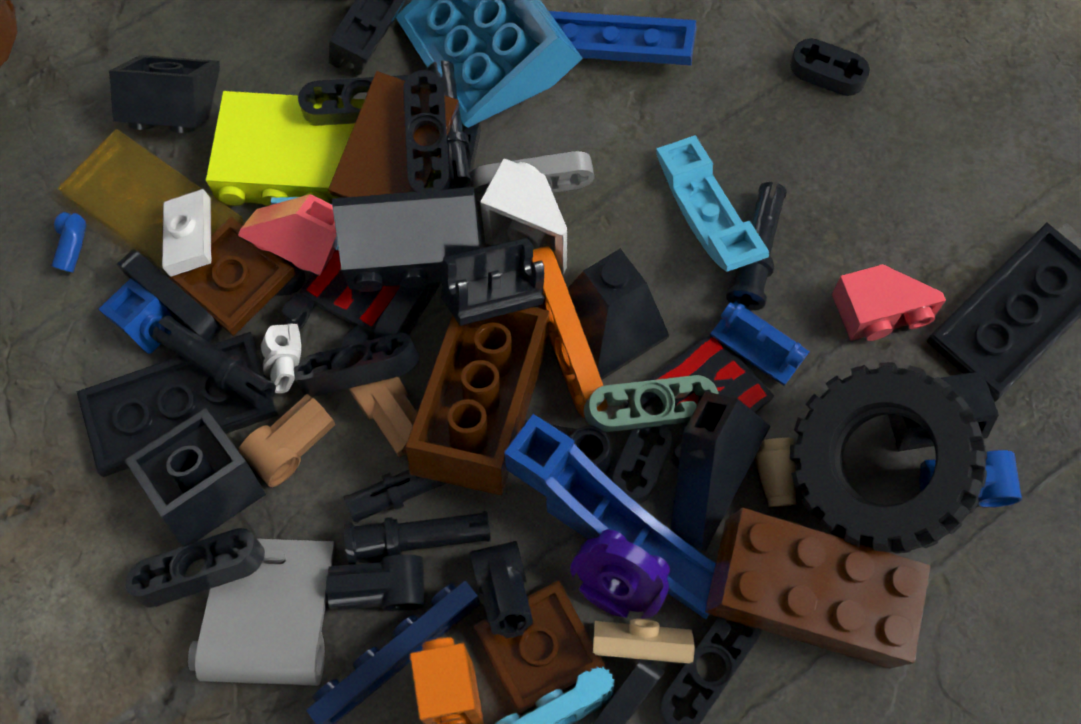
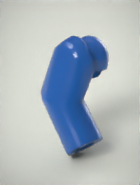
(71, 240)

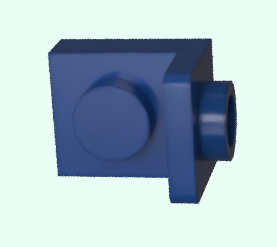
(136, 314)

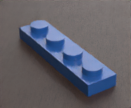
(629, 37)

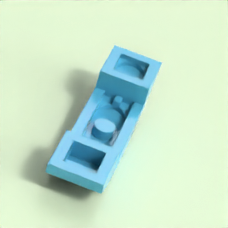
(707, 207)

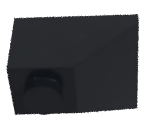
(616, 312)

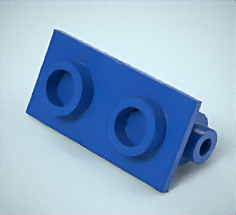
(759, 342)

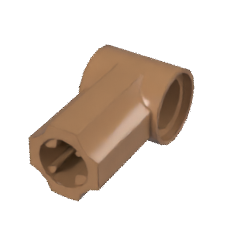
(389, 408)
(278, 449)

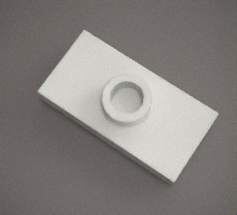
(186, 232)

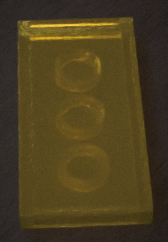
(127, 193)

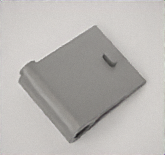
(268, 622)

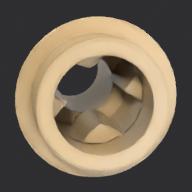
(775, 471)

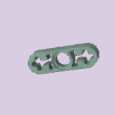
(617, 395)

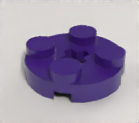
(642, 576)

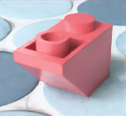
(295, 230)
(883, 299)

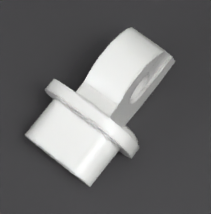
(282, 359)

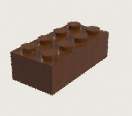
(478, 399)
(818, 589)

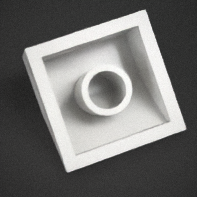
(522, 207)

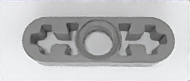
(562, 172)

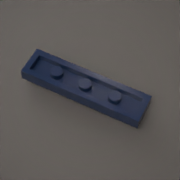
(378, 666)

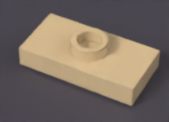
(643, 641)

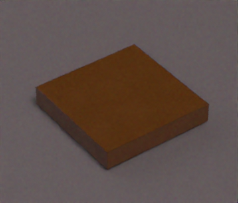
(236, 280)
(548, 652)

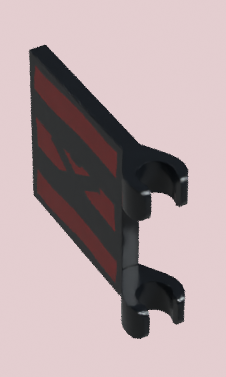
(333, 295)
(723, 368)

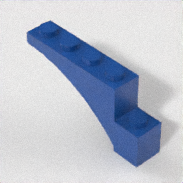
(592, 503)

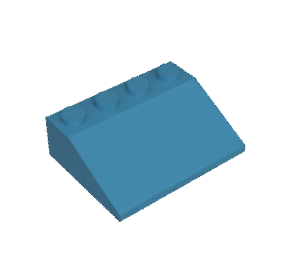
(497, 49)

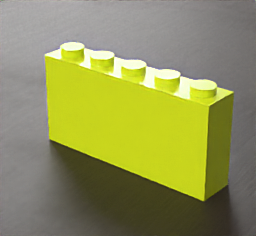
(271, 151)

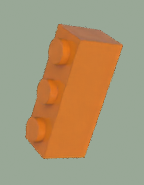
(446, 684)

